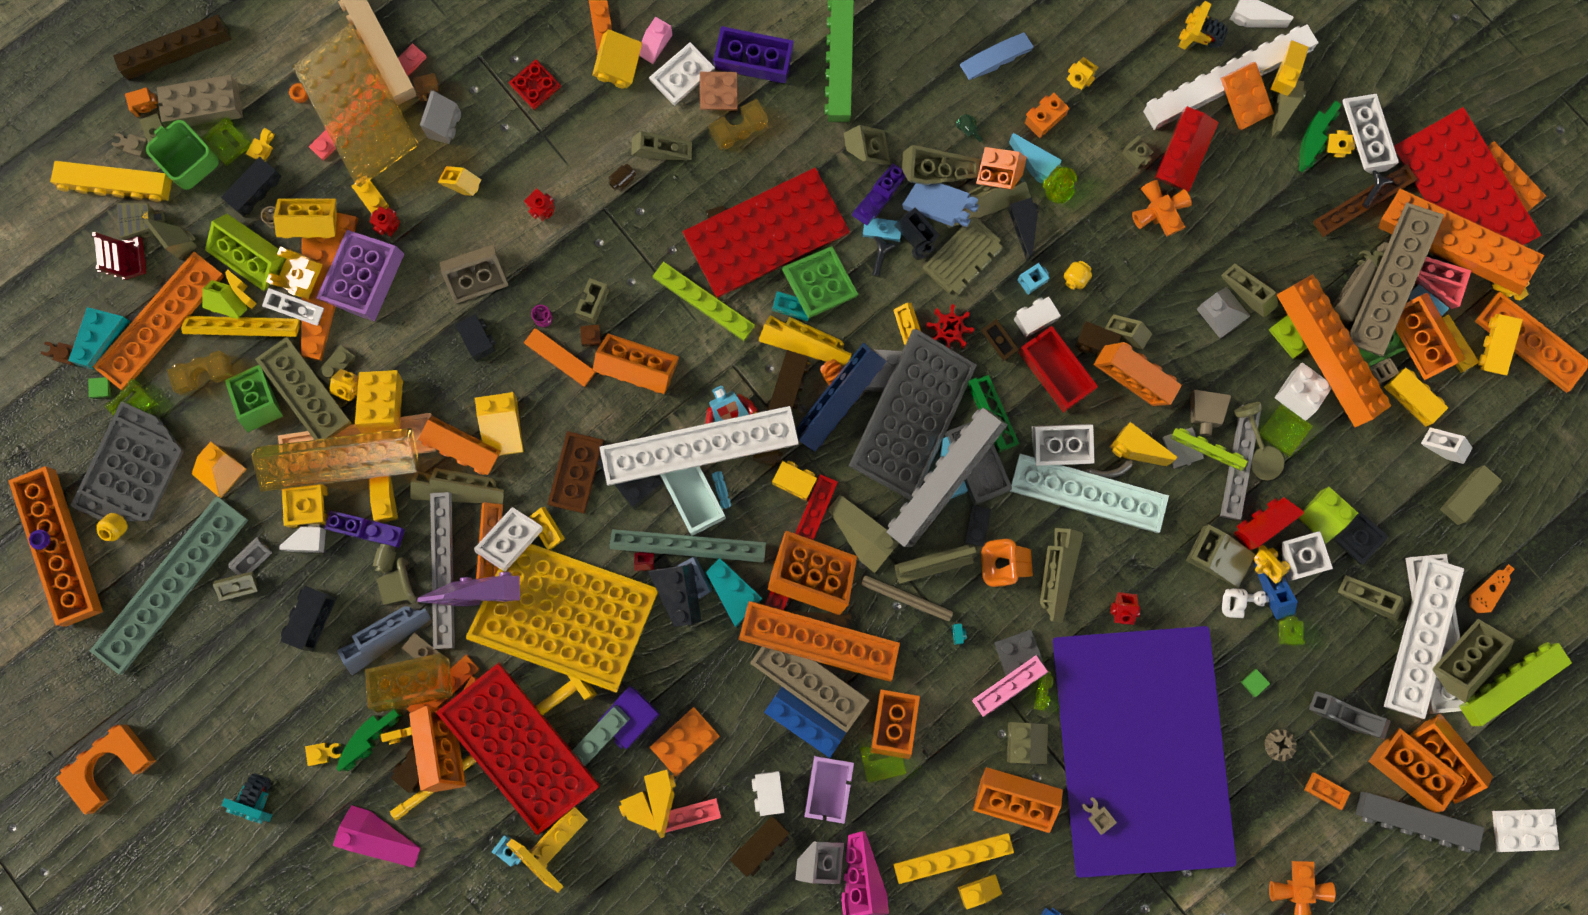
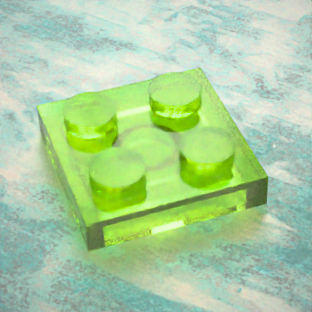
(1285, 430)

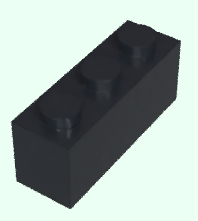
(251, 187)

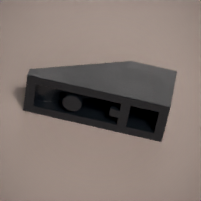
(1024, 220)

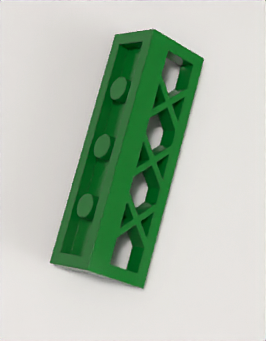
(981, 402)

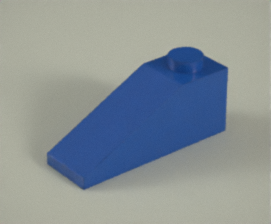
(1280, 596)

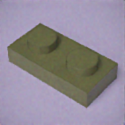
(339, 360)
(235, 586)

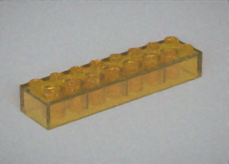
(335, 459)

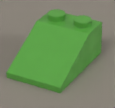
(253, 398)

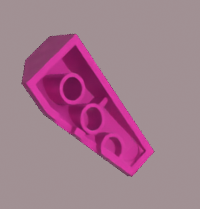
(369, 835)

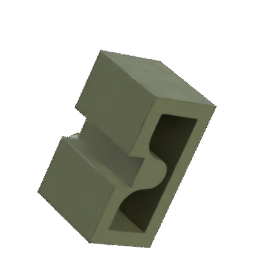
(590, 308)

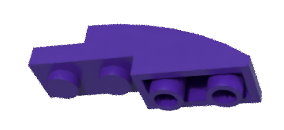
(879, 195)
(364, 529)

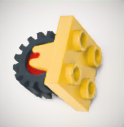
(1203, 29)

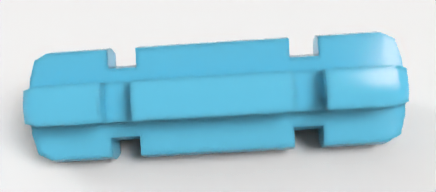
(721, 489)

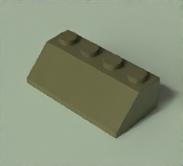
(1472, 660)

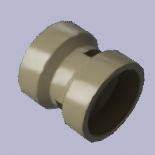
(267, 216)

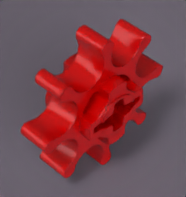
(950, 320)

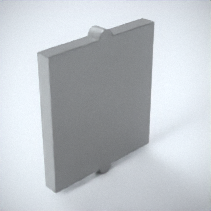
(1184, 454)

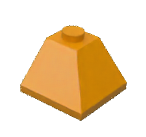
(217, 469)

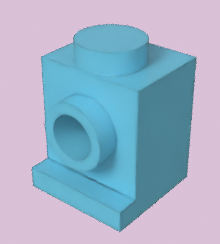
(1036, 271)
(500, 851)

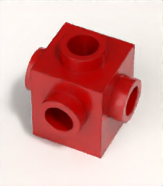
(540, 205)
(384, 221)
(1125, 608)

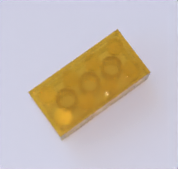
(408, 682)

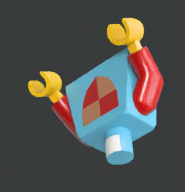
(728, 406)

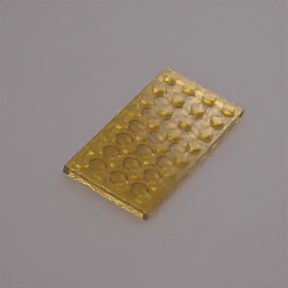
(355, 105)

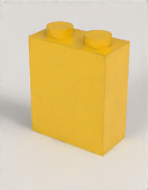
(617, 59)

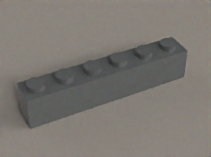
(1419, 821)

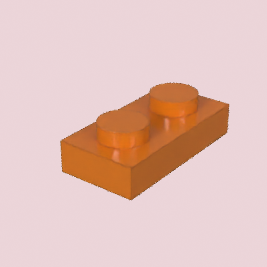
(1327, 791)

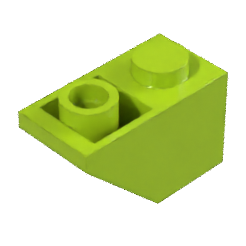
(222, 299)

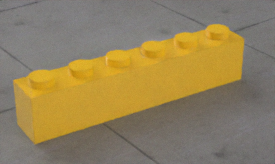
(111, 180)

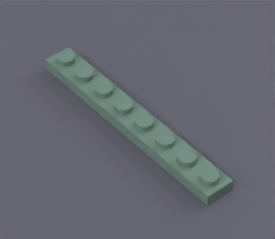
(687, 545)

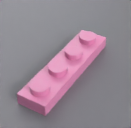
(1010, 686)

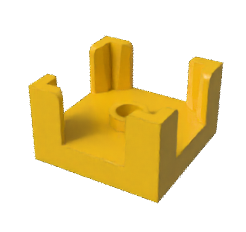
(297, 273)
(304, 505)

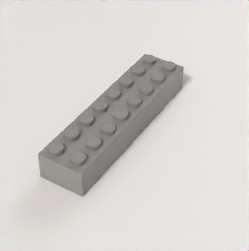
(946, 478)

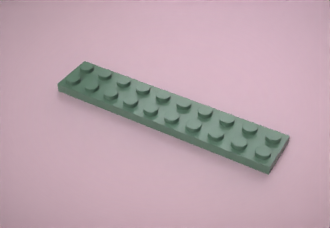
(168, 585)

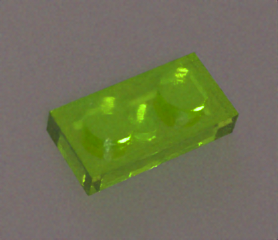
(1042, 699)

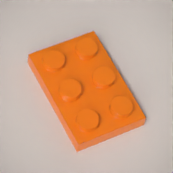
(1247, 95)
(684, 741)

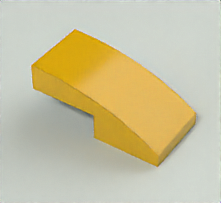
(238, 287)

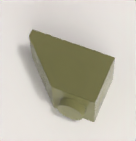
(1132, 331)

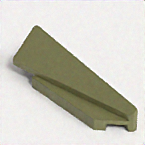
(463, 486)

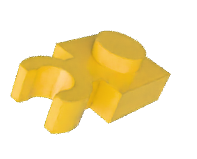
(395, 736)
(320, 753)

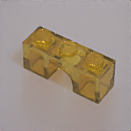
(726, 134)
(184, 376)

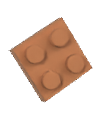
(718, 91)

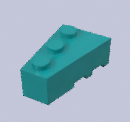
(95, 336)
(732, 591)

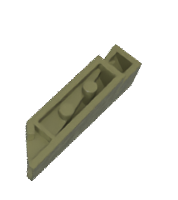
(995, 199)
(1059, 572)

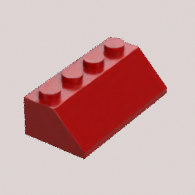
(1186, 149)

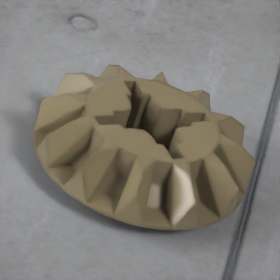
(1273, 749)

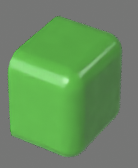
(182, 154)

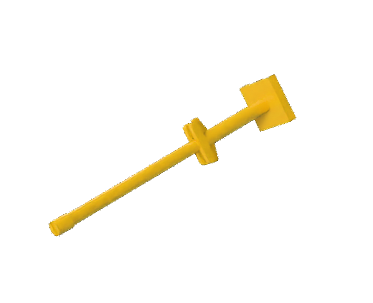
(547, 704)

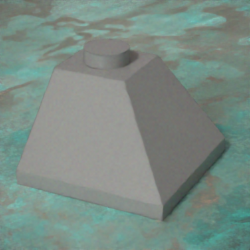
(1223, 312)
(821, 863)

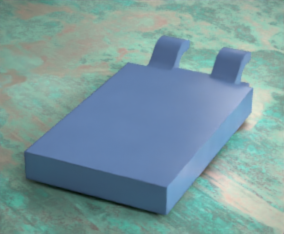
(941, 203)

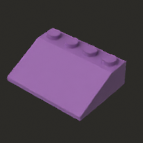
(360, 275)

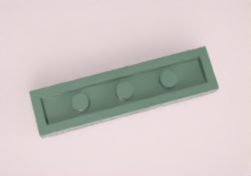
(600, 735)

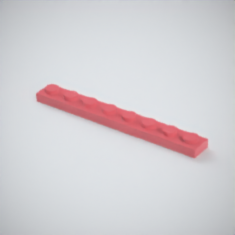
(409, 59)

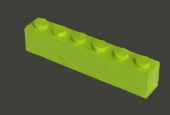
(1515, 684)

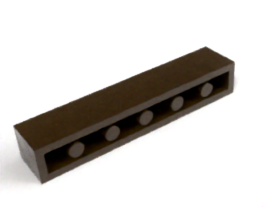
(172, 47)
(785, 394)

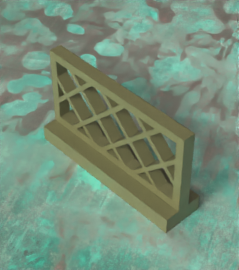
(934, 564)

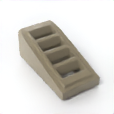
(1386, 368)

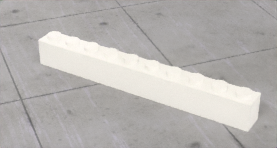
(1210, 87)

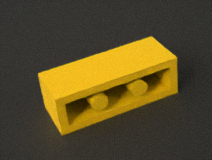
(1500, 344)
(1416, 397)

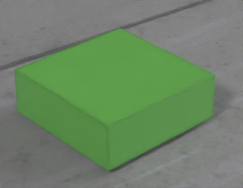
(99, 387)
(1255, 683)

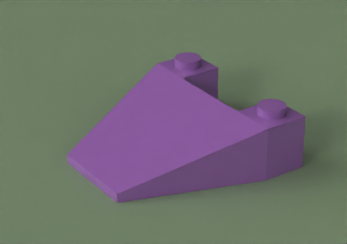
(470, 592)

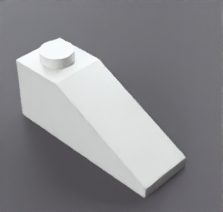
(1259, 14)
(293, 306)

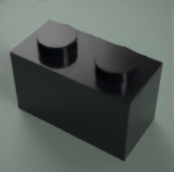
(475, 337)

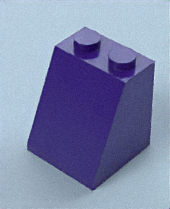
(641, 716)

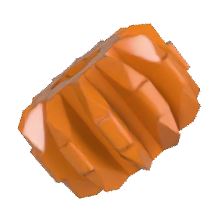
(830, 370)

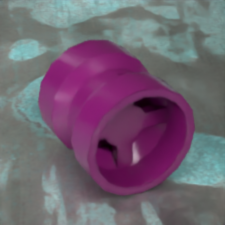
(538, 313)

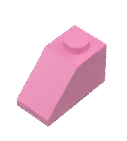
(655, 40)

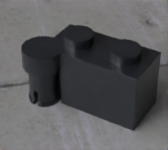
(917, 233)

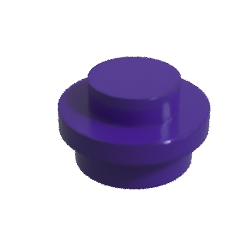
(39, 539)

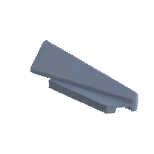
(381, 637)

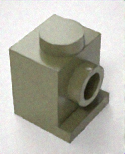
(1132, 154)

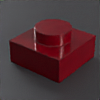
(643, 561)

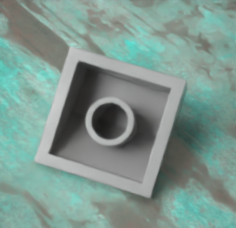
(440, 118)

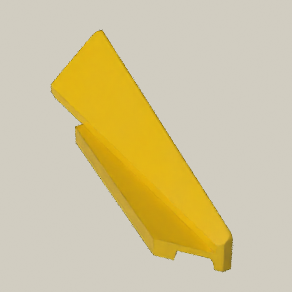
(803, 340)

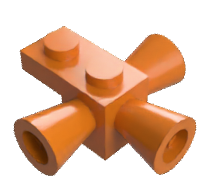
(1162, 209)
(1302, 888)

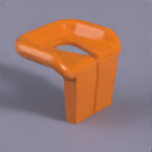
(1018, 557)

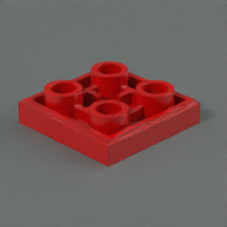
(534, 84)

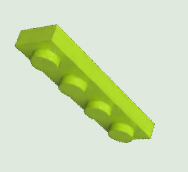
(1216, 452)

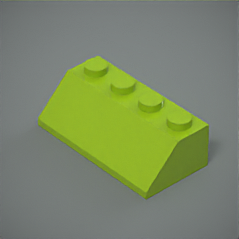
(243, 250)

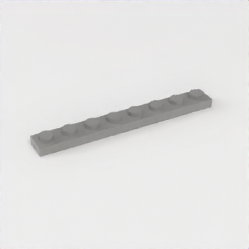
(442, 567)

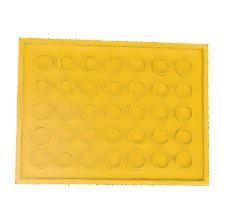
(567, 617)

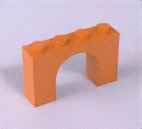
(79, 779)

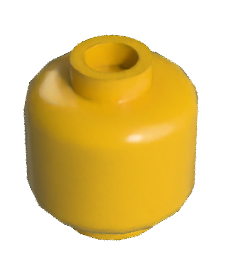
(1078, 275)
(112, 527)

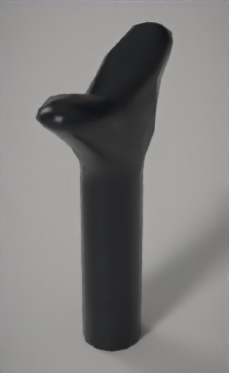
(1379, 183)
(882, 249)

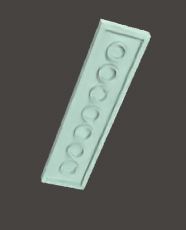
(1090, 494)

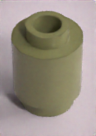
(384, 558)

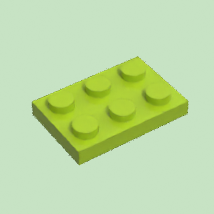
(1288, 337)

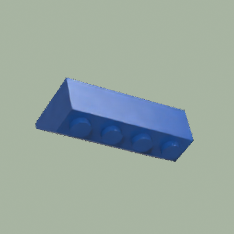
(805, 722)

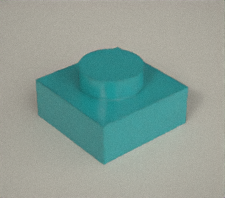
(959, 634)

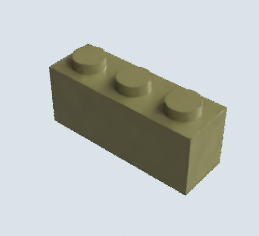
(1471, 495)

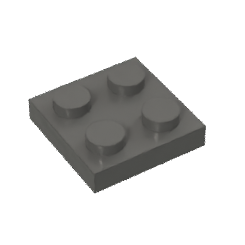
(1017, 651)

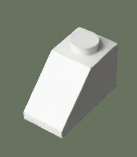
(1447, 445)
(306, 540)

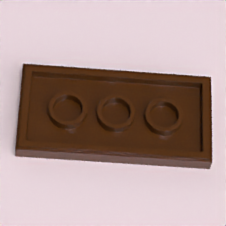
(575, 472)

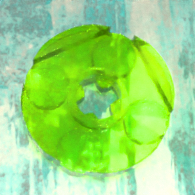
(1060, 176)

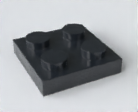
(1360, 538)

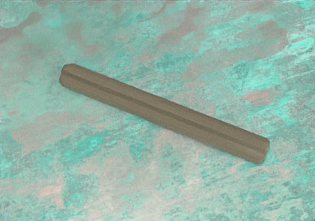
(907, 598)

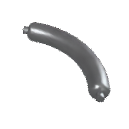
(1113, 473)

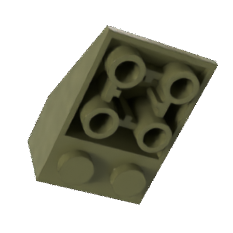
(1220, 555)

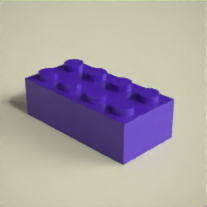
(753, 54)

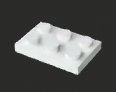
(681, 73)
(508, 539)
(1525, 830)

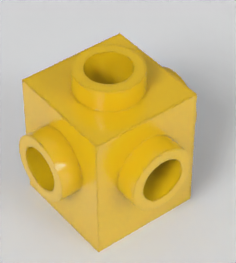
(1082, 73)
(1333, 143)
(344, 385)

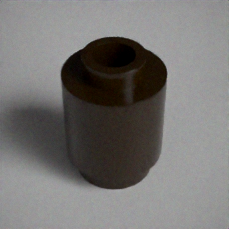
(621, 177)

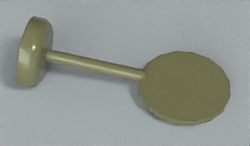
(1267, 460)

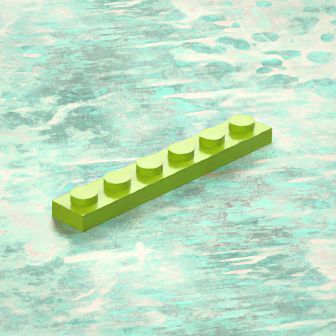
(703, 301)

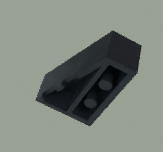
(678, 593)

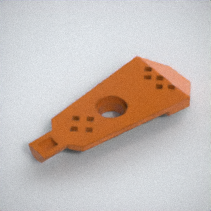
(1484, 593)

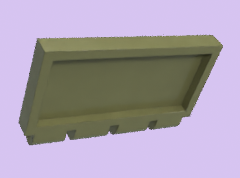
(961, 255)

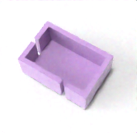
(828, 789)

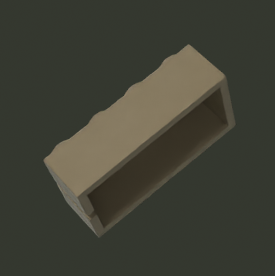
(200, 101)

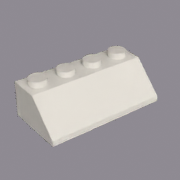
(1370, 133)

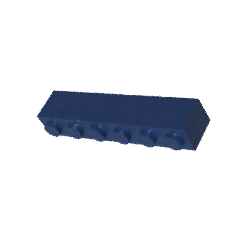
(839, 396)

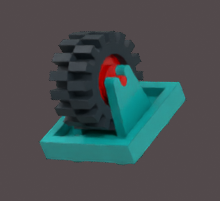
(251, 800)

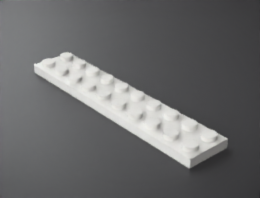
(698, 445)

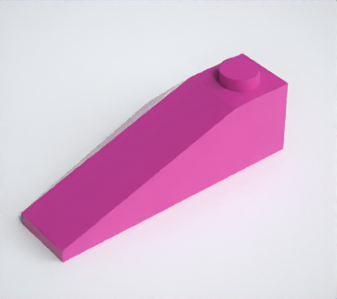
(864, 885)

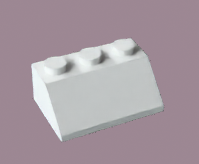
(1063, 444)

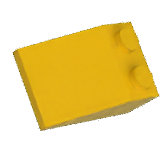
(500, 422)
(1138, 446)

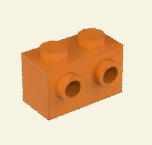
(1046, 115)

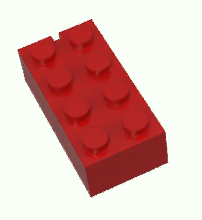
(1057, 369)

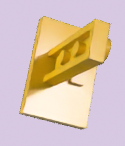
(549, 846)

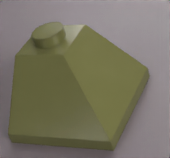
(868, 145)
(172, 238)

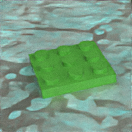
(820, 282)

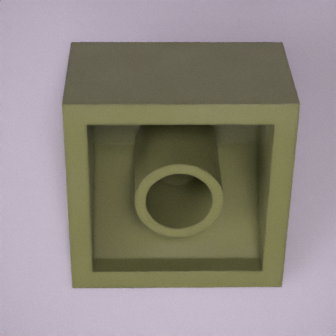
(1027, 743)

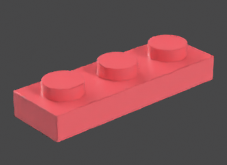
(693, 815)

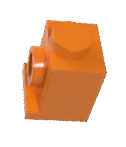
(141, 101)

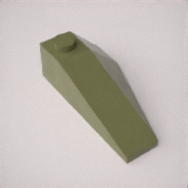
(935, 166)
(863, 533)

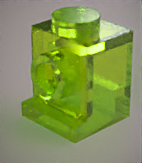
(1286, 637)

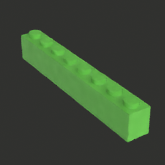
(840, 60)

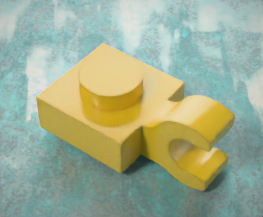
(261, 147)

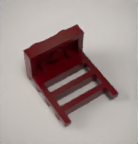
(120, 257)

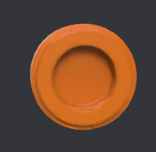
(298, 93)

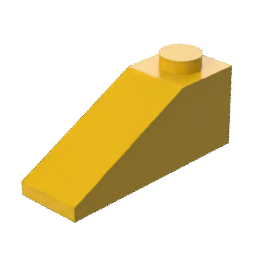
(1290, 68)
(382, 499)
(661, 796)

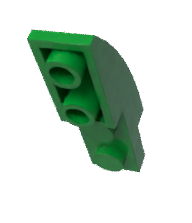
(1315, 136)
(361, 742)

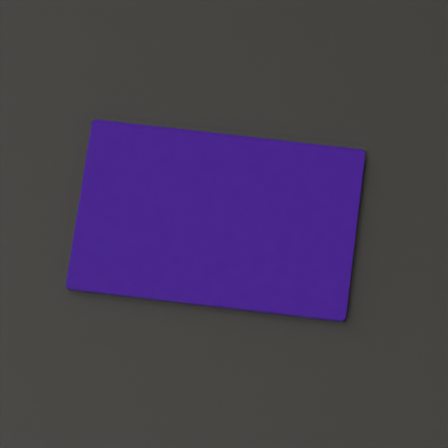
(1147, 748)

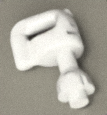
(1241, 598)

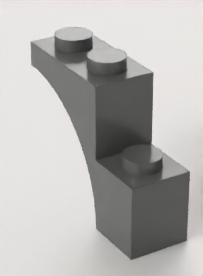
(1349, 716)

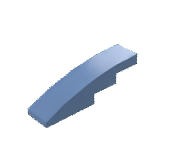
(995, 56)

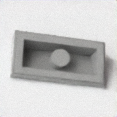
(250, 557)

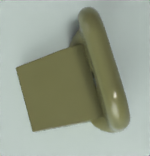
(396, 585)

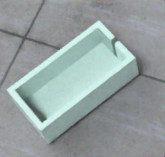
(693, 499)

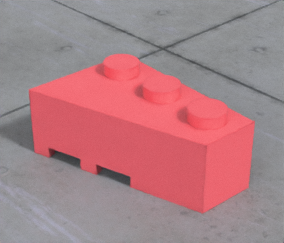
(1444, 281)

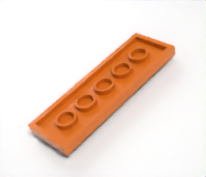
(1538, 344)

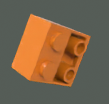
(1001, 168)

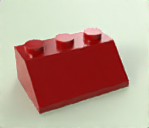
(1267, 523)

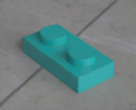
(788, 305)

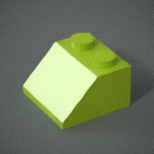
(1327, 514)

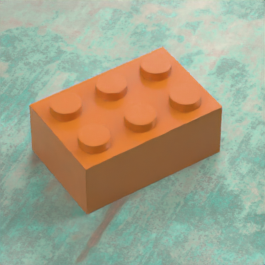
(895, 724)

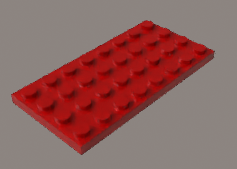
(1464, 178)
(765, 232)
(518, 748)

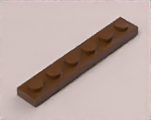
(1353, 207)

